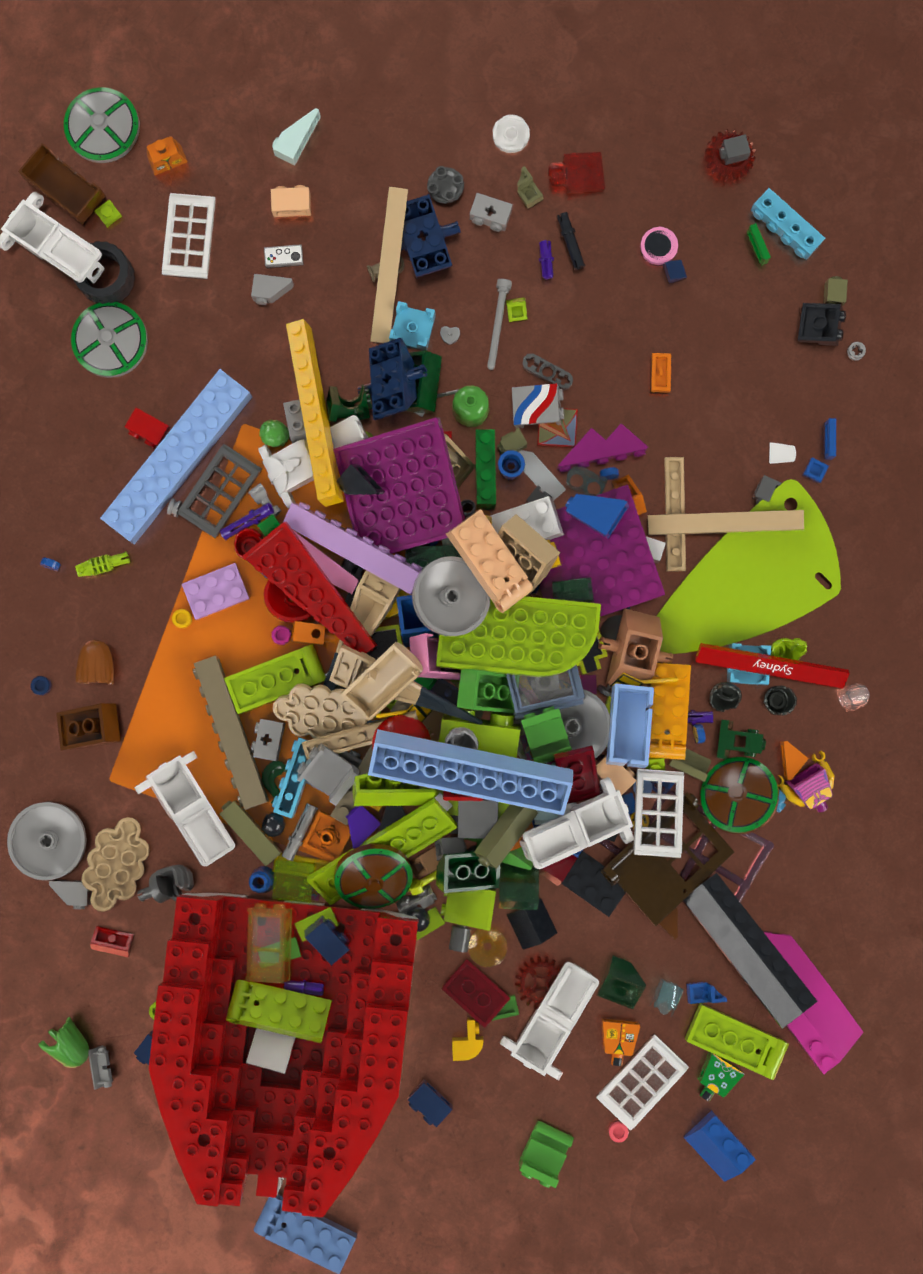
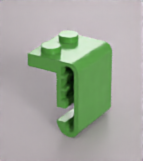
(546, 734)
(545, 1154)

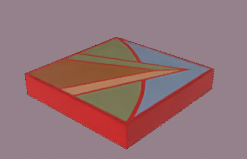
(559, 435)

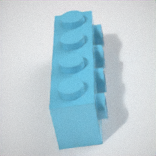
(787, 224)
(291, 788)

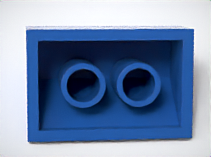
(719, 1147)

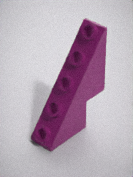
(595, 448)

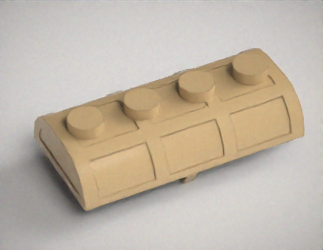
(383, 681)

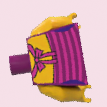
(811, 786)

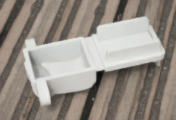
(50, 240)
(292, 465)
(189, 809)
(581, 828)
(553, 1020)

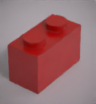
(147, 427)

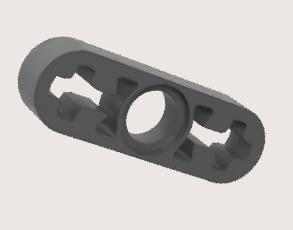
(537, 360)

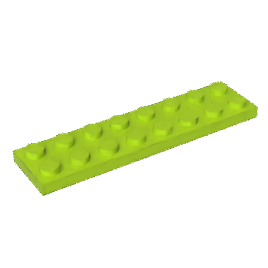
(407, 834)

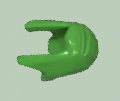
(70, 1047)

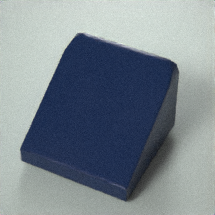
(674, 271)

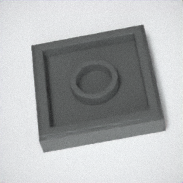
(476, 818)

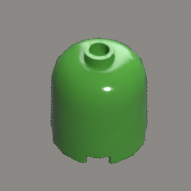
(470, 406)

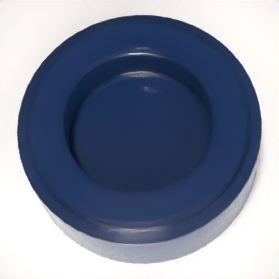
(41, 685)

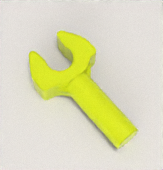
(417, 885)

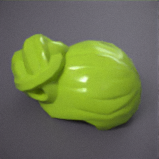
(789, 648)

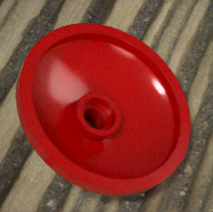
(280, 606)
(403, 725)

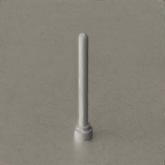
(503, 288)

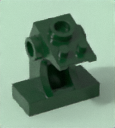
(342, 408)
(754, 741)

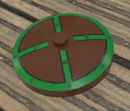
(740, 795)
(373, 876)

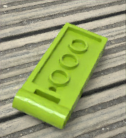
(274, 678)
(278, 1010)
(736, 1041)

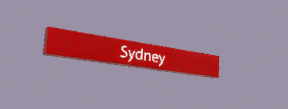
(772, 665)

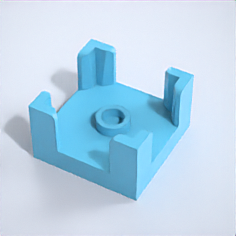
(413, 326)
(745, 677)

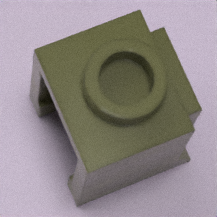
(512, 441)

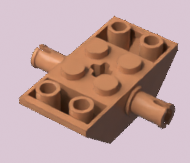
(636, 632)

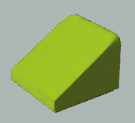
(516, 309)

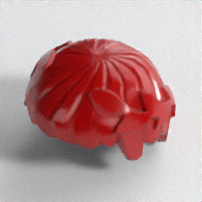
(246, 540)

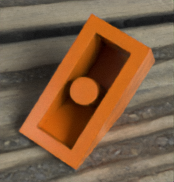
(635, 492)

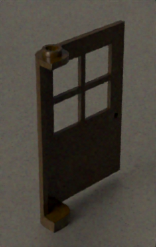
(652, 879)

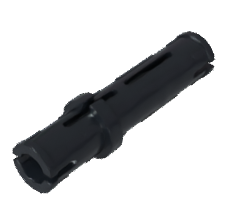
(570, 240)

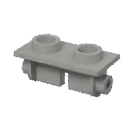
(424, 899)
(98, 1062)

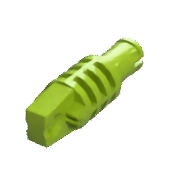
(101, 564)

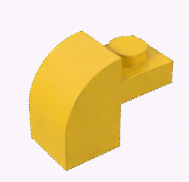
(467, 1047)

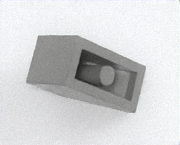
(269, 288)
(72, 892)

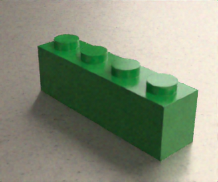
(485, 469)

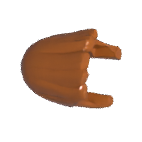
(95, 664)

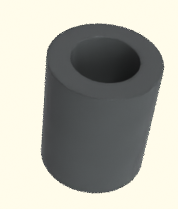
(459, 938)

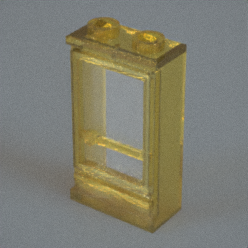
(269, 943)

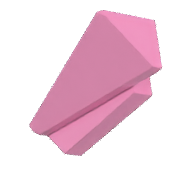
(334, 572)

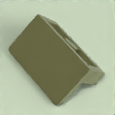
(693, 765)

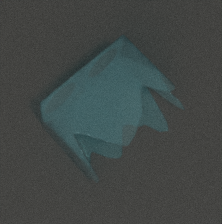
(585, 473)
(667, 996)

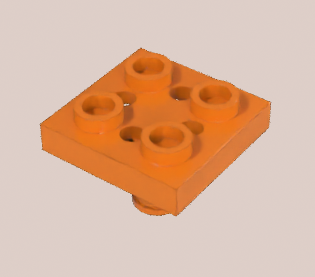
(314, 841)

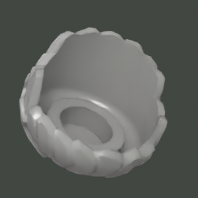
(462, 737)

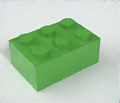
(484, 691)

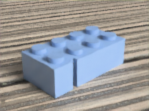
(630, 726)

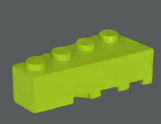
(385, 792)

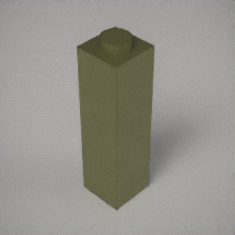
(250, 832)
(504, 835)

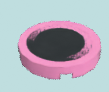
(659, 245)

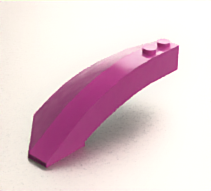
(827, 1027)

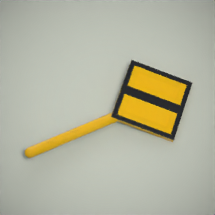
(629, 680)
(422, 713)

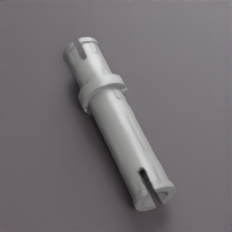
(302, 826)

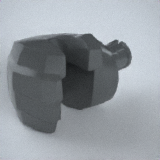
(167, 884)

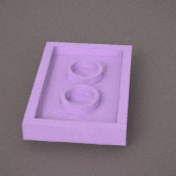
(215, 591)

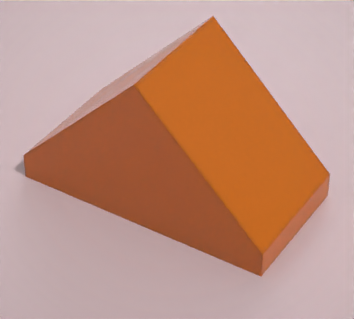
(791, 760)

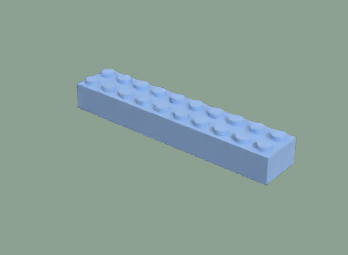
(176, 456)
(471, 772)

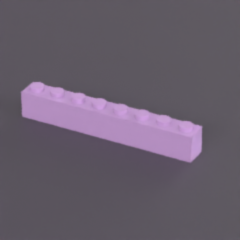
(353, 547)

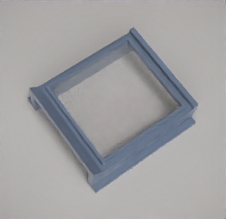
(538, 693)

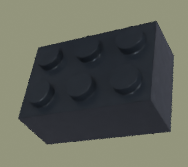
(589, 884)

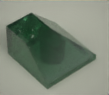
(621, 983)

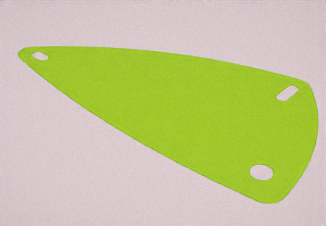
(754, 580)

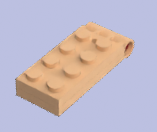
(490, 561)

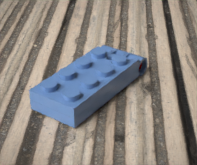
(307, 1236)

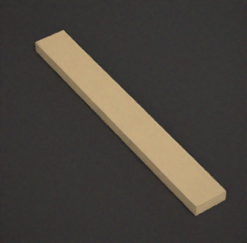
(389, 264)
(726, 522)

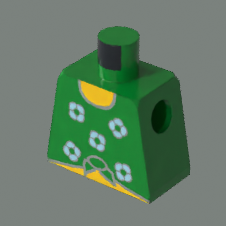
(718, 1076)

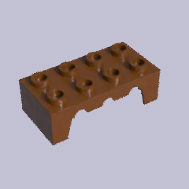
(61, 184)

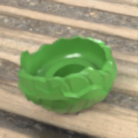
(274, 433)

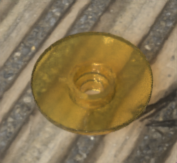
(487, 957)

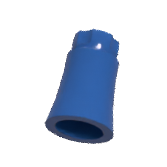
(511, 458)
(266, 874)

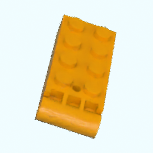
(670, 712)

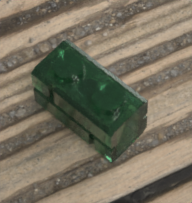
(574, 590)

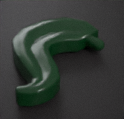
(269, 774)

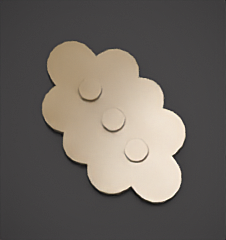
(316, 711)
(115, 864)

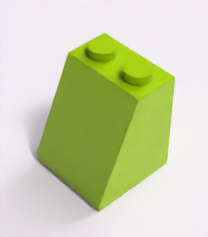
(470, 908)

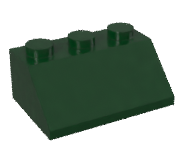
(426, 386)
(465, 873)

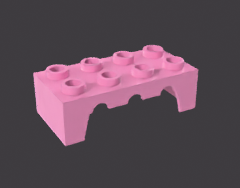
(426, 651)

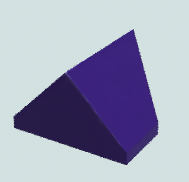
(361, 825)

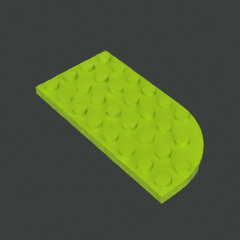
(527, 640)

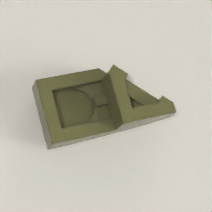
(528, 190)

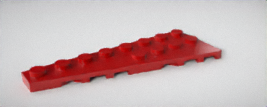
(294, 571)

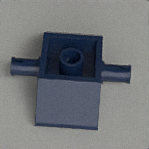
(420, 222)
(392, 378)

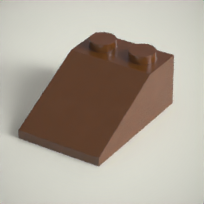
(88, 726)

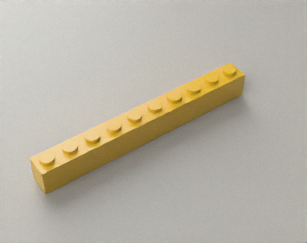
(314, 413)

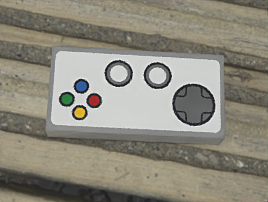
(283, 256)

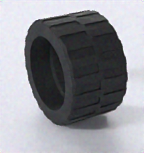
(123, 284)

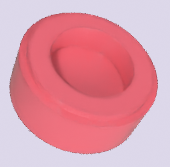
(618, 1132)

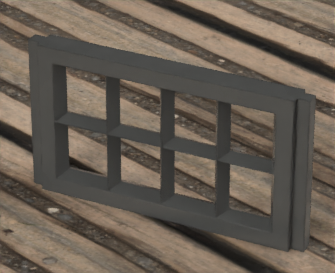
(238, 460)

